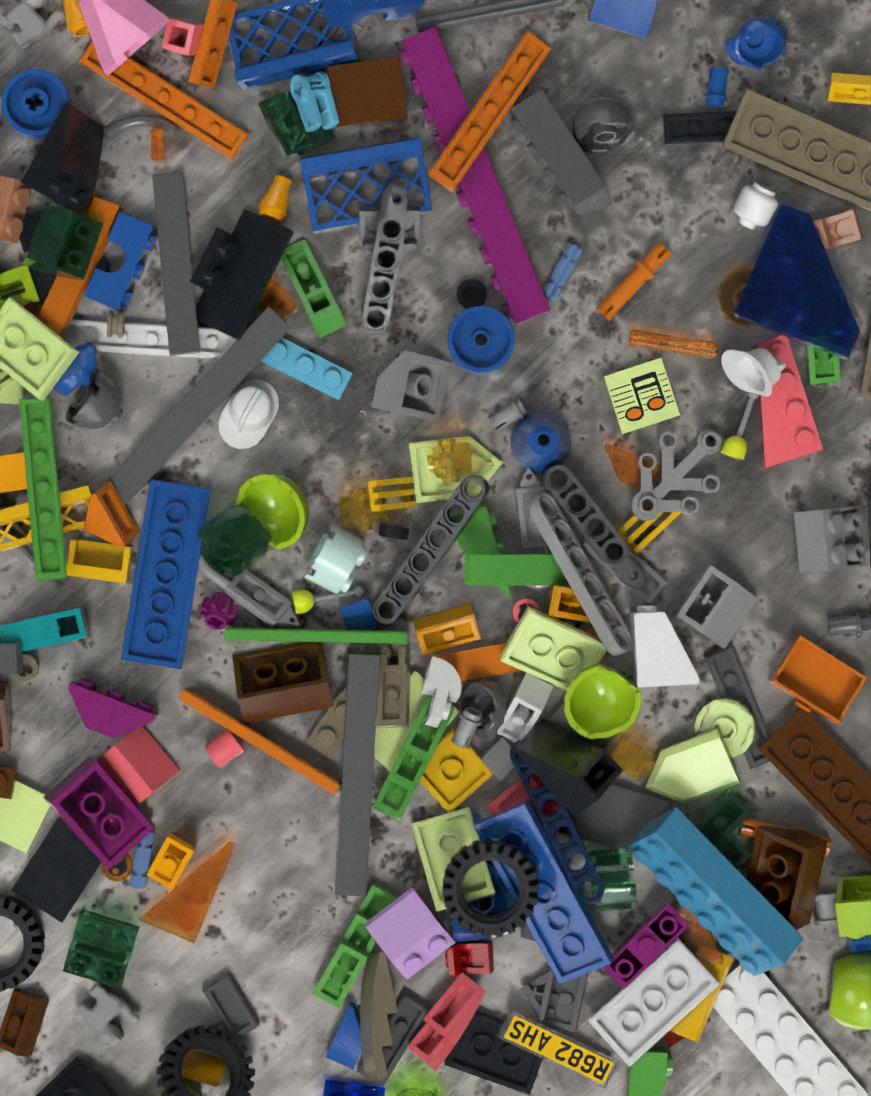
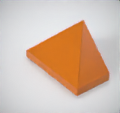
(109, 517)

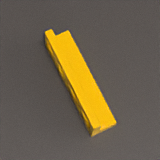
(21, 513)

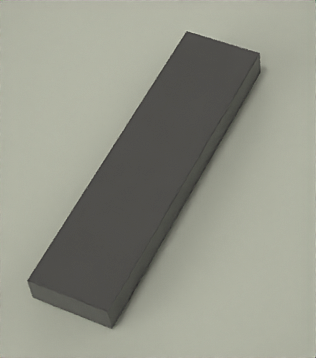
(733, 684)

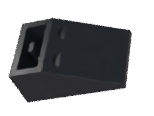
(568, 765)

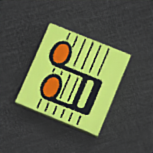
(641, 396)

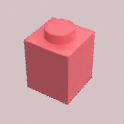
(182, 36)

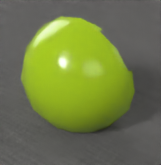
(278, 506)
(601, 702)
(851, 991)

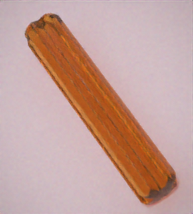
(673, 344)

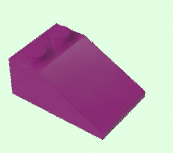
(98, 812)

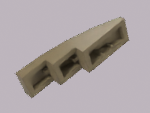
(376, 1003)

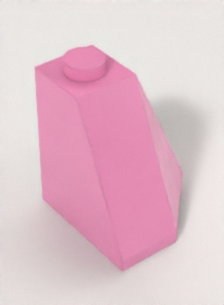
(120, 28)

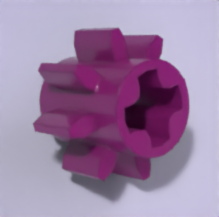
(218, 611)

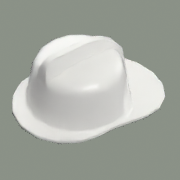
(753, 370)
(248, 414)

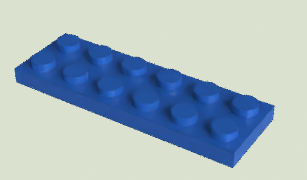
(165, 574)
(560, 917)

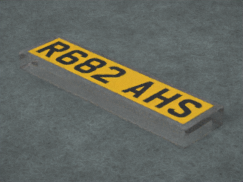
(557, 1048)

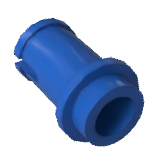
(717, 87)

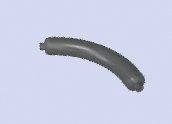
(140, 121)

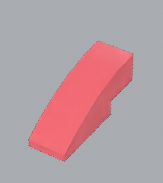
(447, 1021)

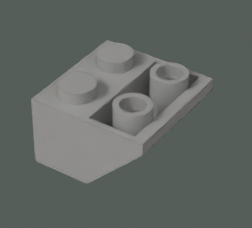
(829, 539)
(716, 606)

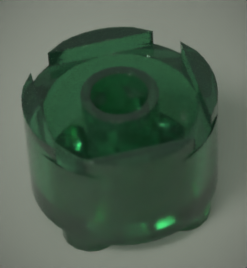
(234, 540)
(614, 871)

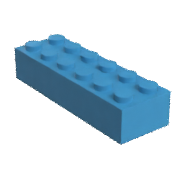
(715, 892)

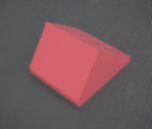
(138, 765)

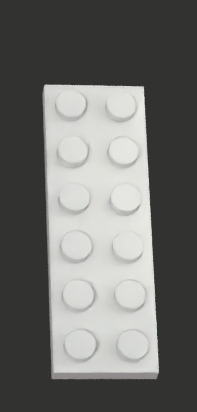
(782, 1038)

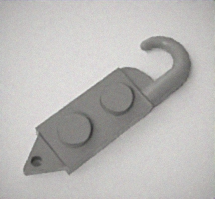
(530, 535)
(254, 596)

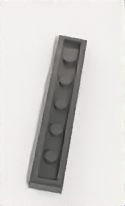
(176, 263)

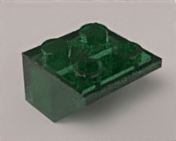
(62, 242)

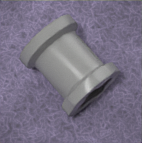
(825, 908)

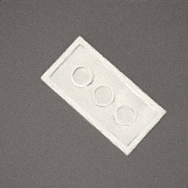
(654, 1002)

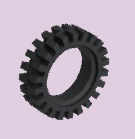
(482, 923)
(32, 937)
(212, 1040)

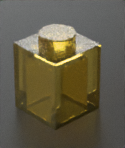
(633, 758)

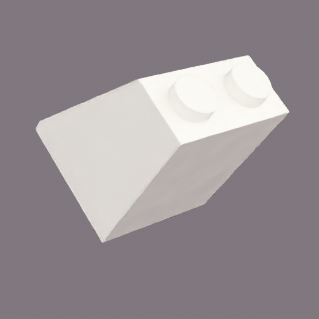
(658, 651)

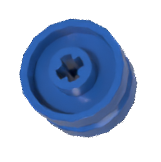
(23, 93)
(472, 324)

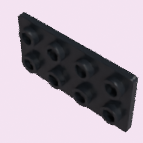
(237, 272)

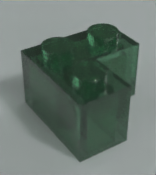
(720, 821)

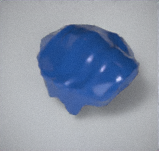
(758, 43)
(79, 370)

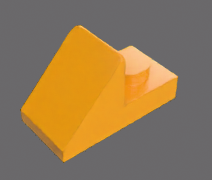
(171, 861)

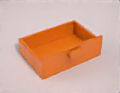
(817, 680)

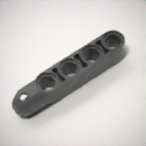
(390, 210)
(626, 561)

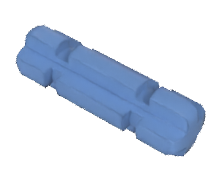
(562, 271)
(142, 861)

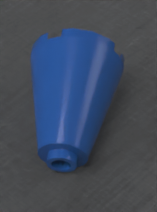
(527, 449)

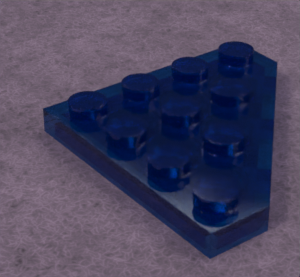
(797, 288)

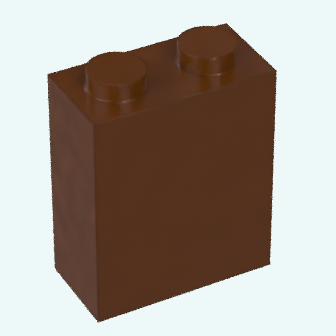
(368, 93)

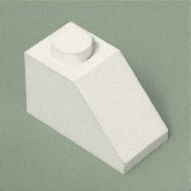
(525, 708)

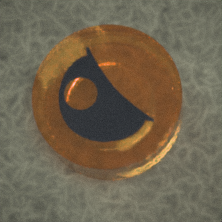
(120, 870)

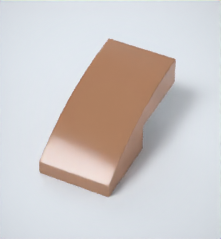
(839, 229)

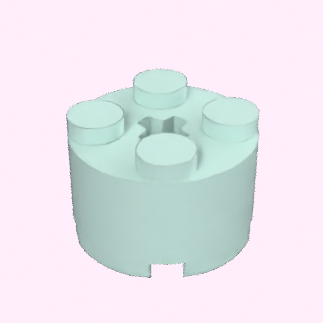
(335, 559)

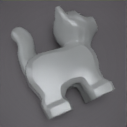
(31, 23)
(99, 1016)

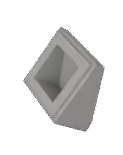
(498, 758)

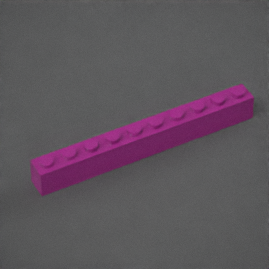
(479, 186)

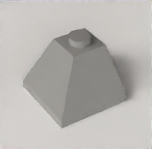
(413, 386)

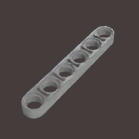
(580, 574)

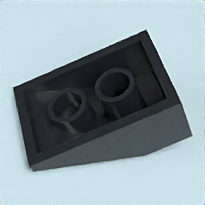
(68, 160)

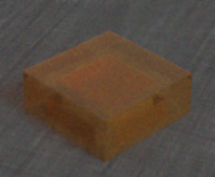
(158, 145)

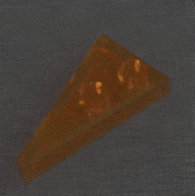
(188, 903)

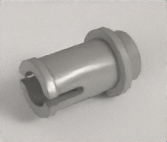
(508, 415)
(467, 726)

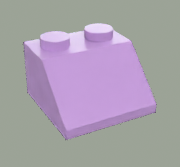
(409, 933)

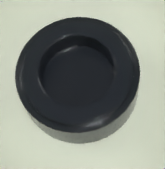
(471, 293)
(393, 532)

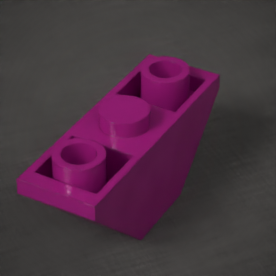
(109, 711)
(645, 944)

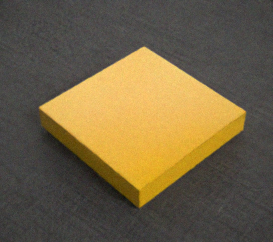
(454, 773)

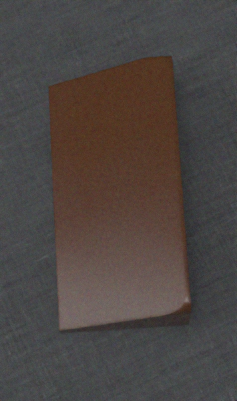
(22, 1022)

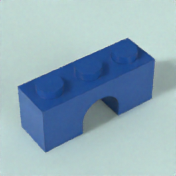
(352, 11)
(115, 288)

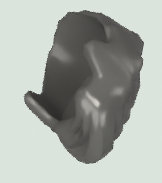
(490, 701)

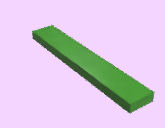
(42, 489)
(317, 635)

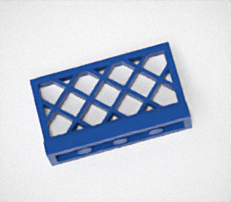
(290, 64)
(357, 158)

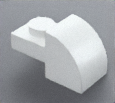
(442, 684)

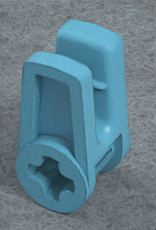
(314, 101)

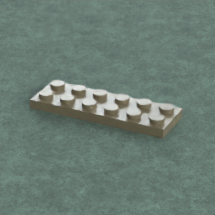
(801, 148)

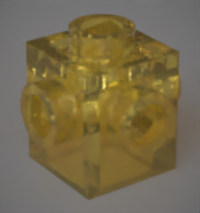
(462, 458)
(356, 510)

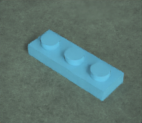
(308, 368)

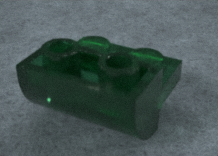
(288, 128)
(101, 948)

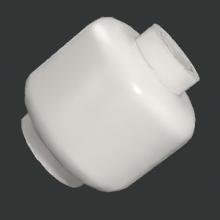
(755, 205)

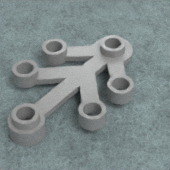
(673, 478)

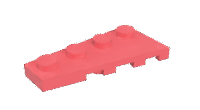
(786, 414)

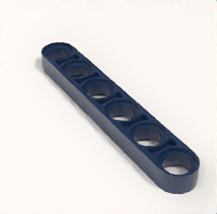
(552, 824)

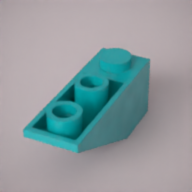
(47, 629)

